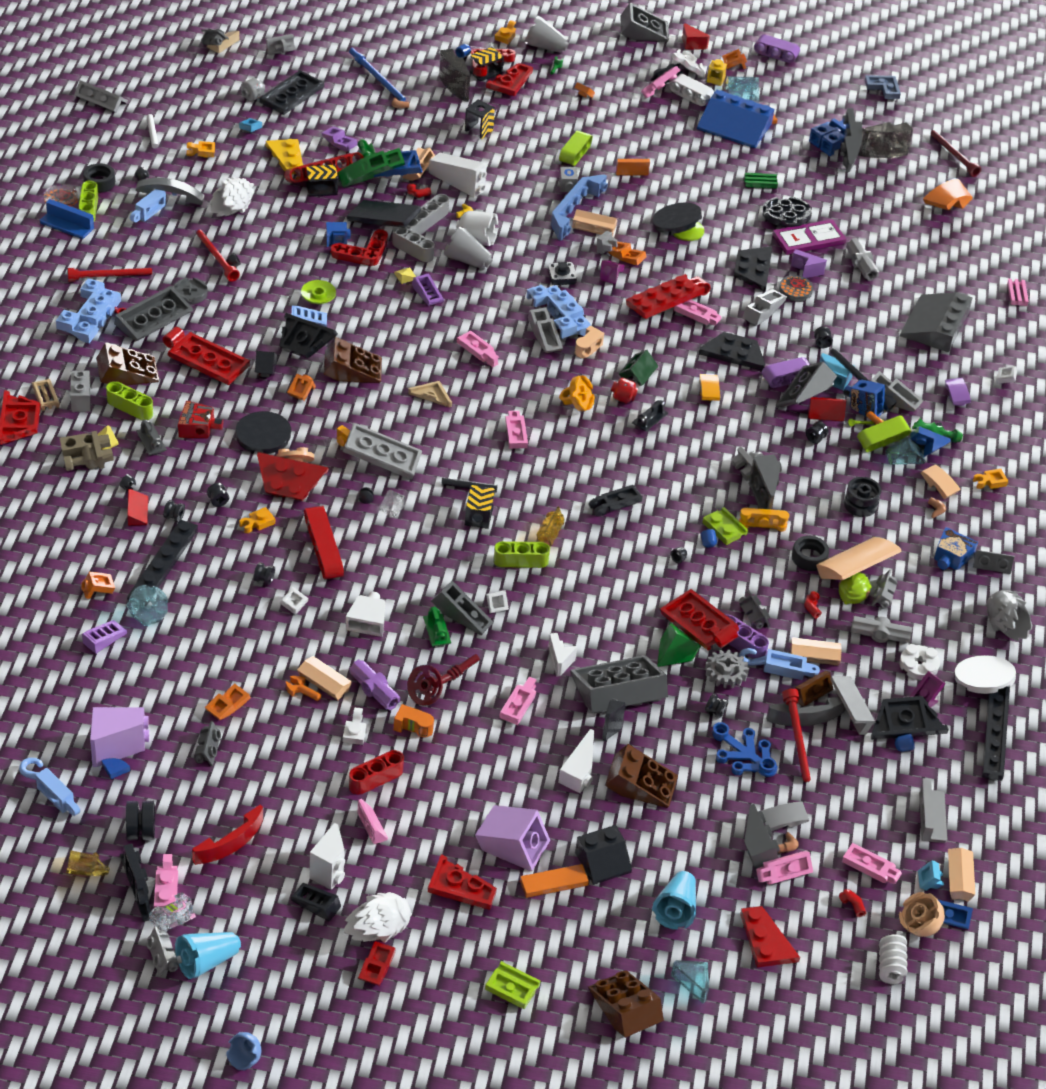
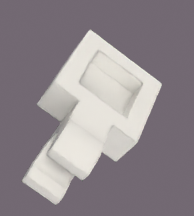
(355, 729)

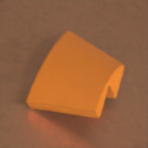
(948, 195)

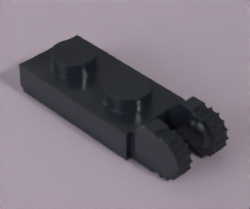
(615, 500)

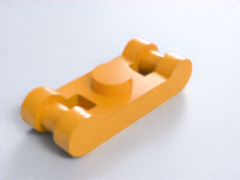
(764, 518)

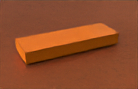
(554, 880)

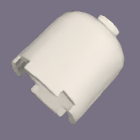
(480, 226)

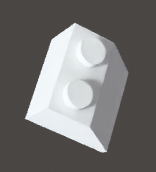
(328, 859)

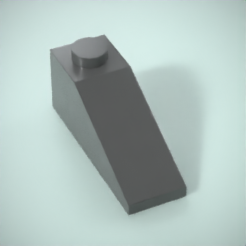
(461, 608)

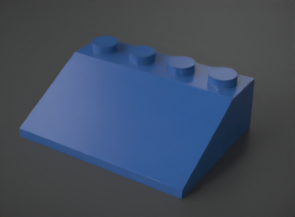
(736, 118)

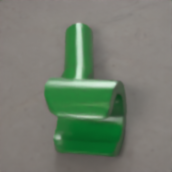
(557, 64)

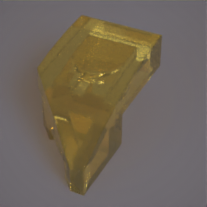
(86, 864)

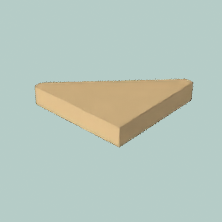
(432, 392)

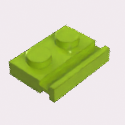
(725, 525)
(512, 985)

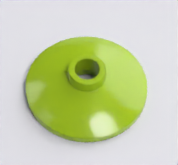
(691, 235)
(318, 292)

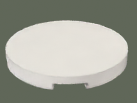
(985, 674)

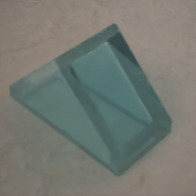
(905, 452)
(692, 976)

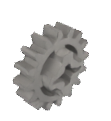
(726, 669)

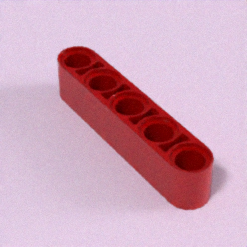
(301, 171)
(323, 542)

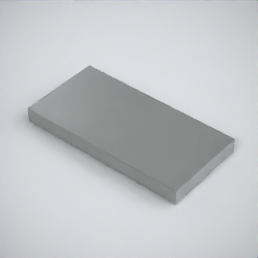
(382, 451)

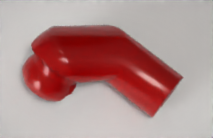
(411, 190)
(810, 604)
(855, 900)

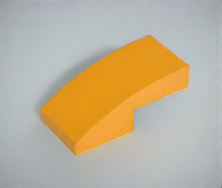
(709, 387)

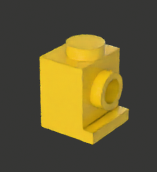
(716, 69)

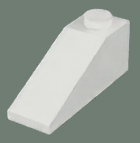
(578, 767)

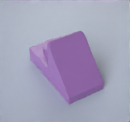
(809, 263)

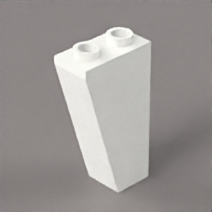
(460, 172)

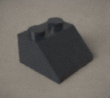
(603, 854)

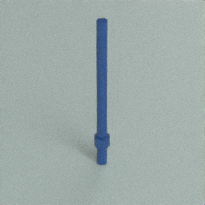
(360, 59)

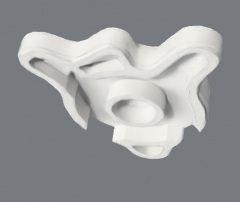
(689, 61)

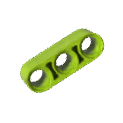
(575, 148)
(89, 198)
(129, 400)
(884, 433)
(521, 554)

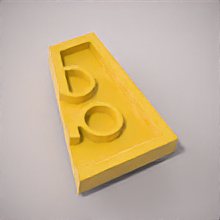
(286, 152)

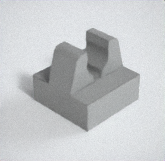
(605, 242)

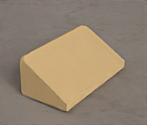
(233, 38)

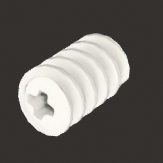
(893, 959)

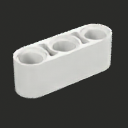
(691, 89)

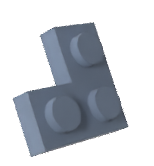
(887, 84)

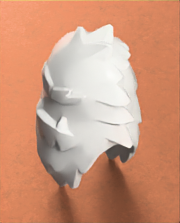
(231, 197)
(378, 918)

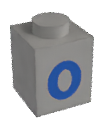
(568, 178)

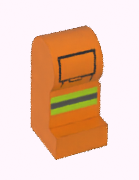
(414, 721)

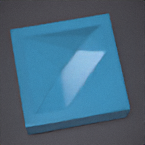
(250, 125)

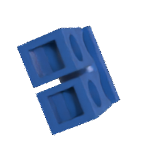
(828, 136)

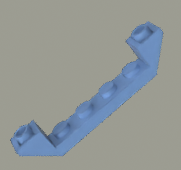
(592, 185)

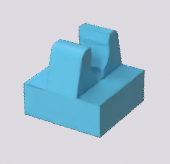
(930, 876)

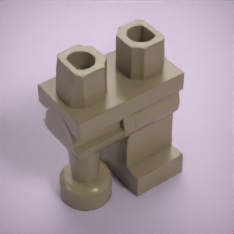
(88, 449)

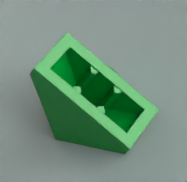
(676, 647)

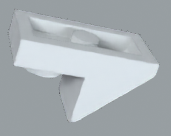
(561, 656)

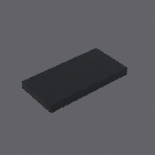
(291, 92)
(384, 213)

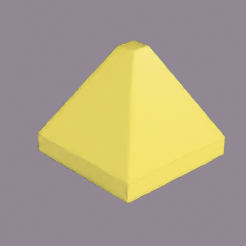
(405, 275)
(113, 441)

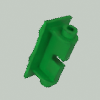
(365, 148)
(436, 627)

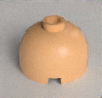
(922, 914)

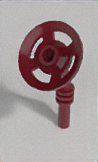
(432, 684)

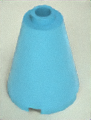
(677, 902)
(205, 951)

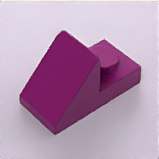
(610, 271)
(929, 688)

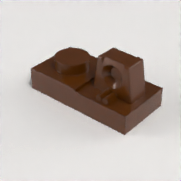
(814, 688)

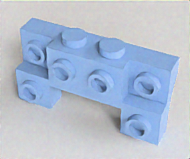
(562, 307)
(92, 314)

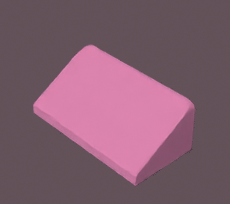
(371, 822)

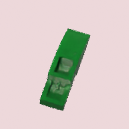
(369, 166)

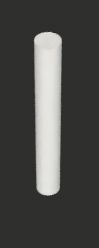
(152, 131)

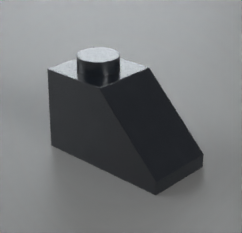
(265, 363)

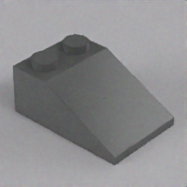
(643, 25)
(808, 382)
(764, 479)

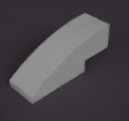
(763, 306)
(544, 330)
(902, 394)

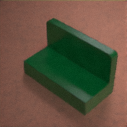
(640, 366)

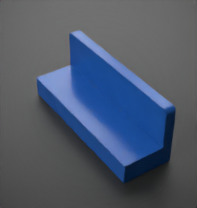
(67, 219)

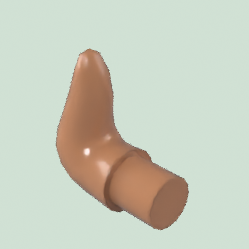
(399, 104)
(938, 505)
(789, 846)

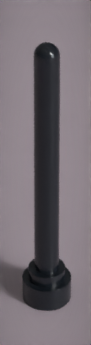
(889, 402)

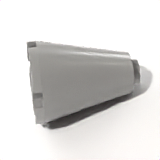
(546, 36)
(467, 249)

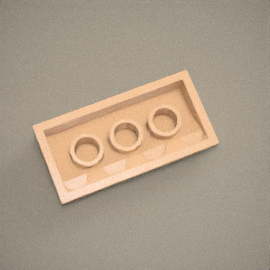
(857, 558)

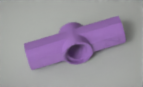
(374, 684)

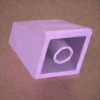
(118, 732)
(514, 835)

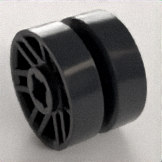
(862, 496)
(140, 820)

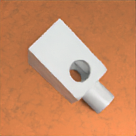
(367, 615)

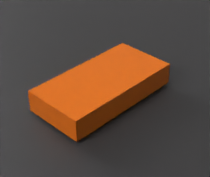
(632, 166)

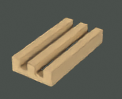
(48, 403)

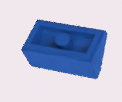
(956, 914)

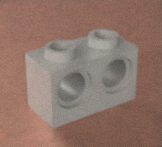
(80, 391)

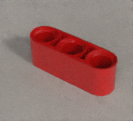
(376, 772)

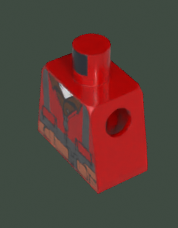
(197, 421)

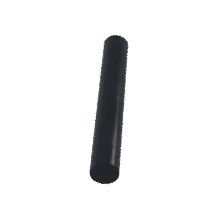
(465, 484)

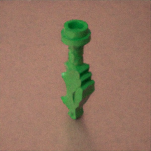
(955, 435)

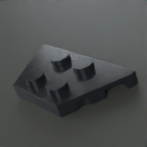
(753, 266)
(304, 336)
(734, 350)
(906, 717)
(137, 879)

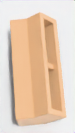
(424, 156)
(593, 222)
(817, 651)
(324, 677)
(961, 874)

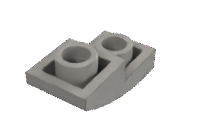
(785, 814)

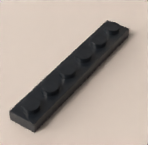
(167, 556)
(996, 734)

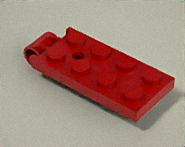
(667, 295)
(209, 359)
(700, 620)

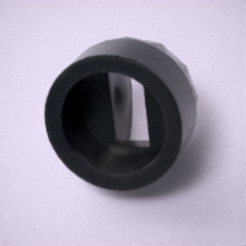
(141, 173)
(233, 260)
(127, 481)
(366, 495)
(679, 554)

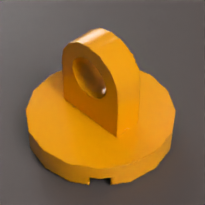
(579, 393)

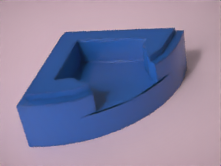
(115, 767)

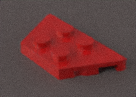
(18, 417)
(288, 476)

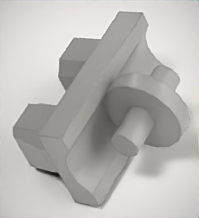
(280, 44)
(744, 458)

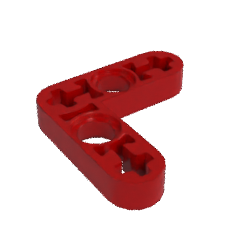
(508, 54)
(344, 251)

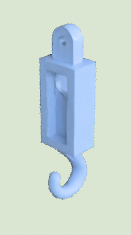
(149, 205)
(782, 664)
(50, 786)

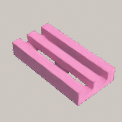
(1017, 284)

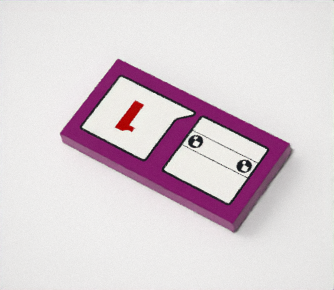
(809, 236)

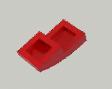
(377, 963)

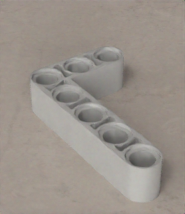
(410, 238)

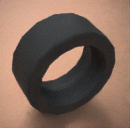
(100, 169)
(809, 542)

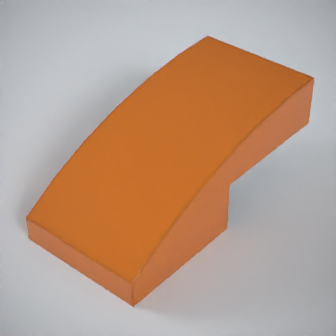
(625, 253)
(226, 704)

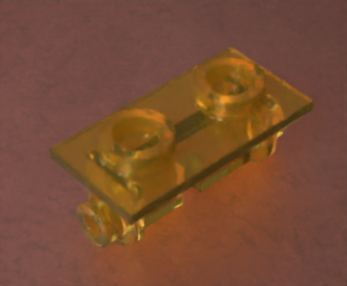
(551, 526)

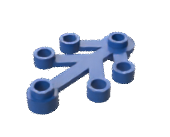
(765, 766)

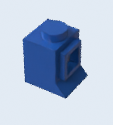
(337, 233)

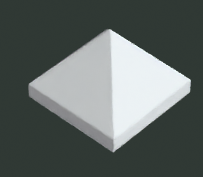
(497, 601)

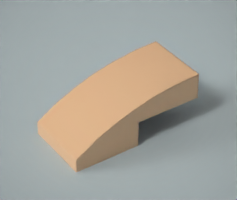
(941, 480)

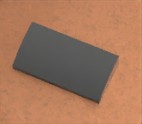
(152, 314)

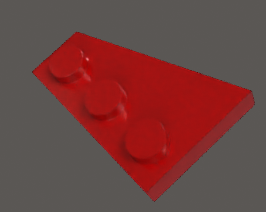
(512, 80)
(457, 884)
(766, 939)

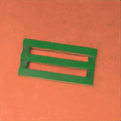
(760, 180)

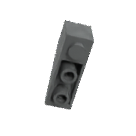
(758, 839)

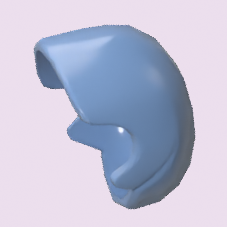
(244, 1051)

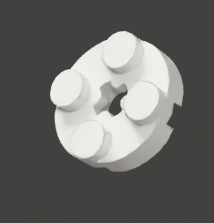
(915, 653)

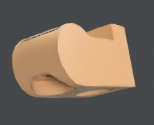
(589, 343)

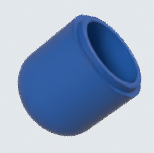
(463, 51)
(708, 538)
(904, 743)

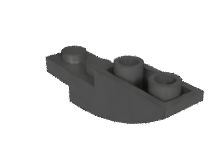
(852, 139)

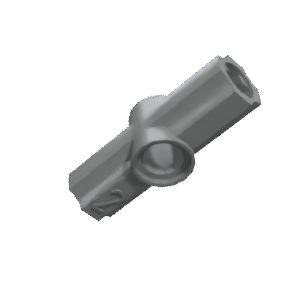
(862, 259)
(881, 629)

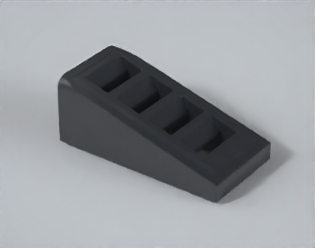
(327, 909)

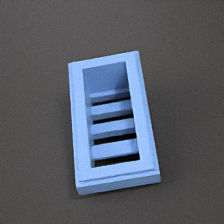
(309, 314)

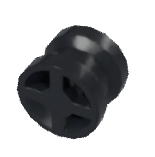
(823, 337)
(817, 432)
(217, 494)
(174, 510)
(264, 573)
(716, 705)

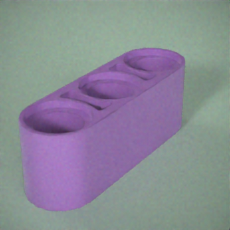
(777, 48)
(783, 372)
(749, 639)

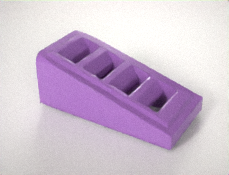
(427, 280)
(96, 645)

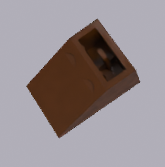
(351, 363)
(126, 366)
(641, 777)
(627, 1003)

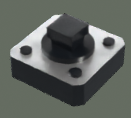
(562, 273)

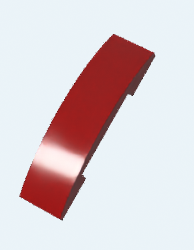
(210, 851)

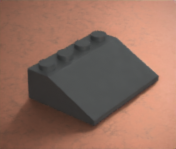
(937, 319)
(625, 680)

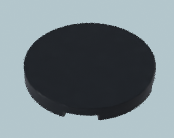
(787, 212)
(677, 217)
(263, 432)

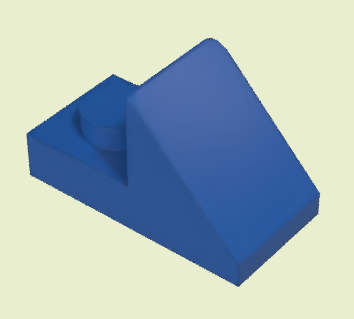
(930, 439)

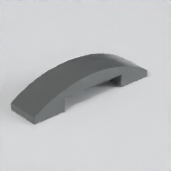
(171, 185)
(808, 716)

